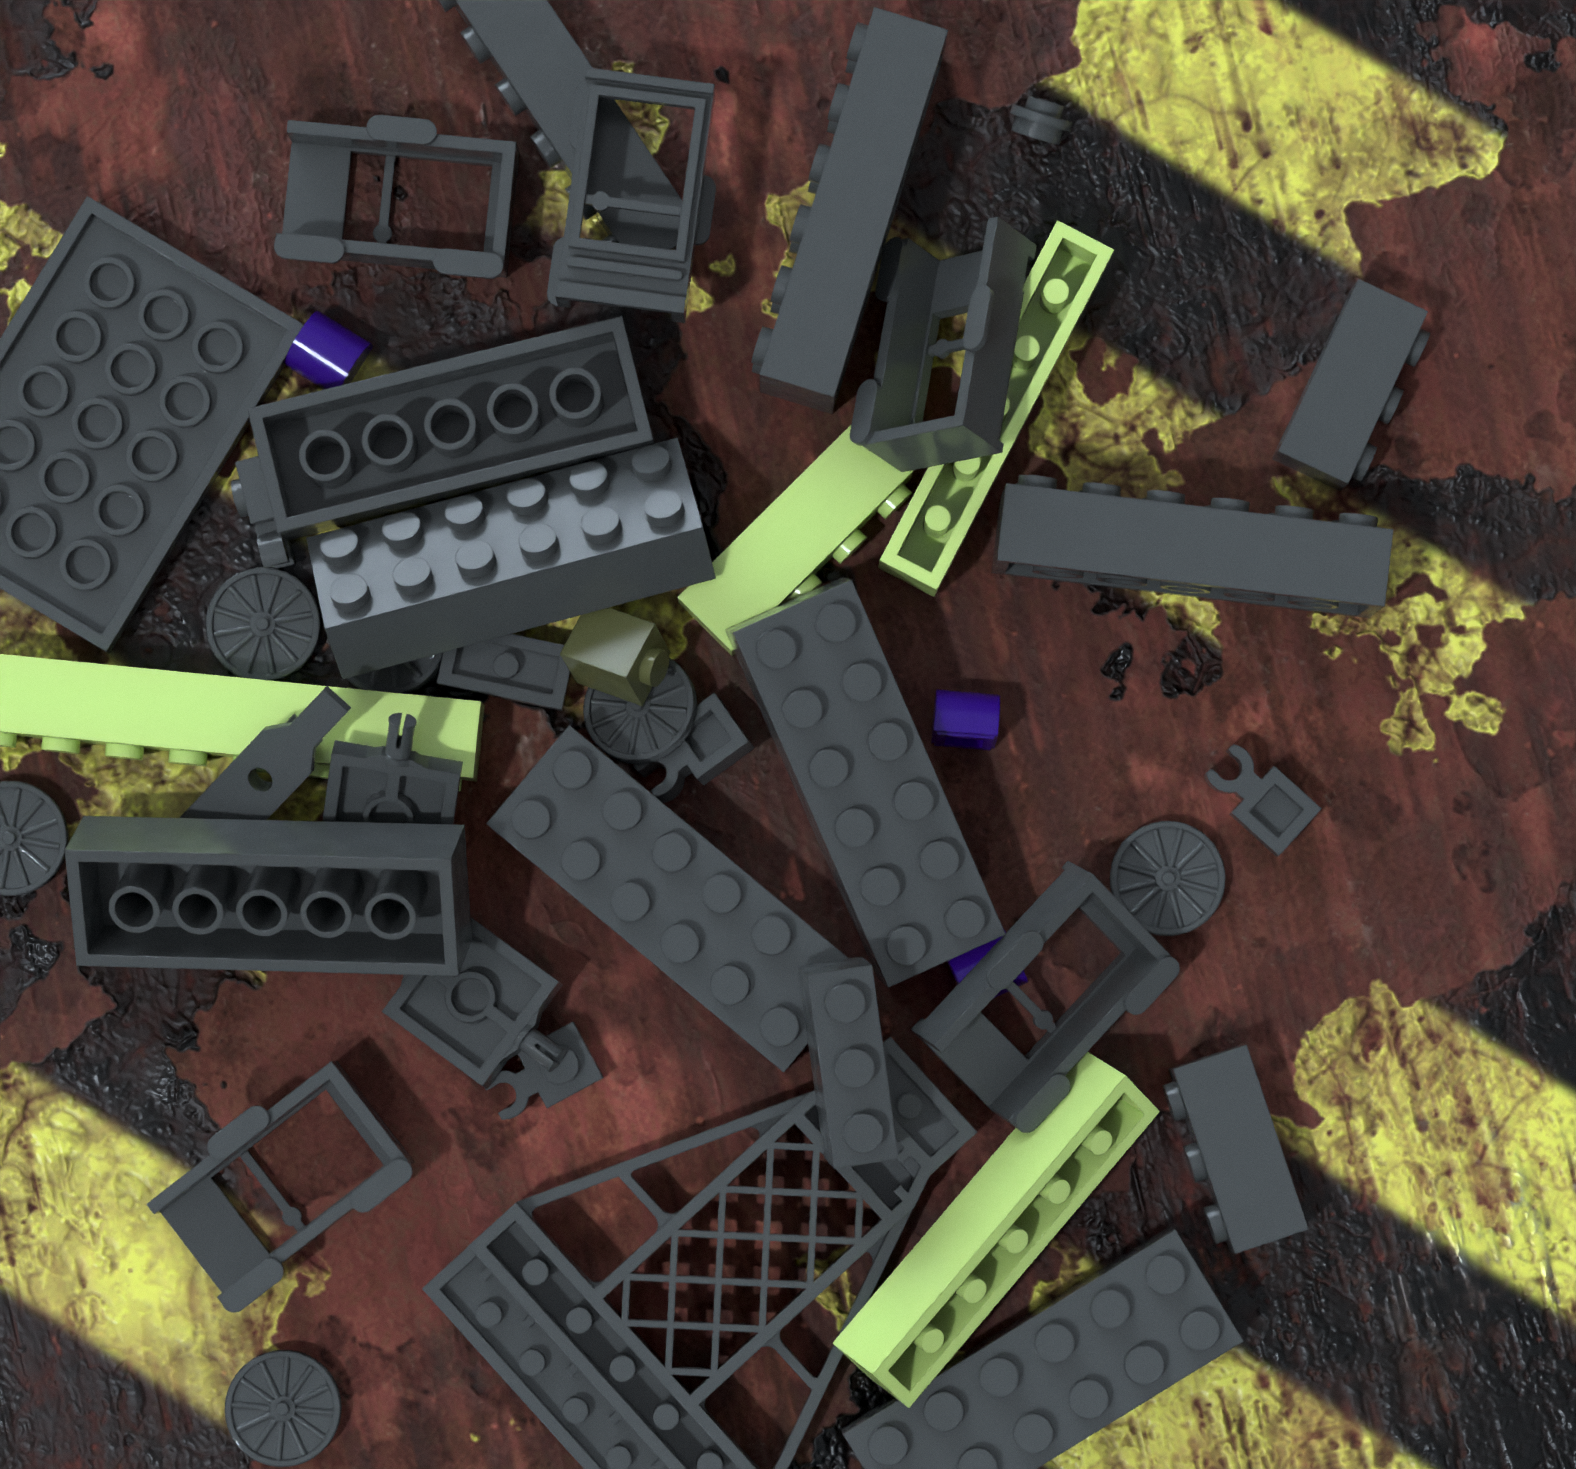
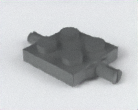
(391, 781)
(483, 1012)

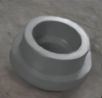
(1040, 120)

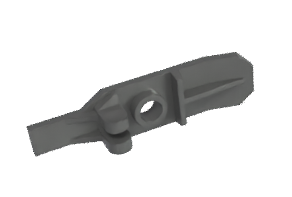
(283, 751)

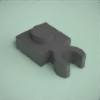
(253, 501)
(707, 751)
(1269, 806)
(571, 1075)

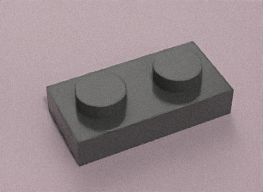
(509, 669)

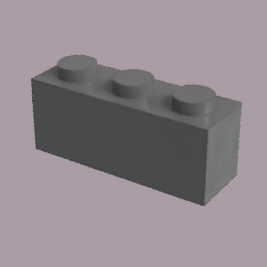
(1353, 386)
(848, 1062)
(1234, 1150)

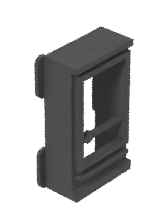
(321, 183)
(626, 272)
(917, 296)
(1032, 1085)
(217, 1230)

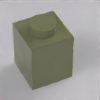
(616, 654)

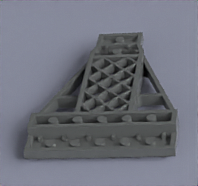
(585, 1362)

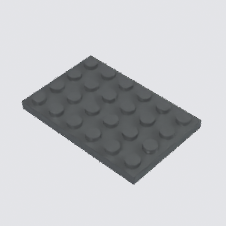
(119, 414)

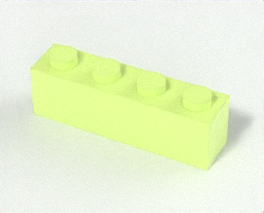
(797, 537)

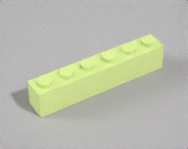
(955, 491)
(994, 1231)

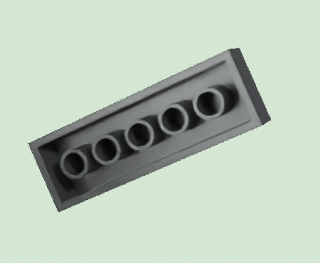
(853, 209)
(449, 428)
(1192, 549)
(509, 558)
(865, 781)
(666, 892)
(269, 895)
(1058, 1369)

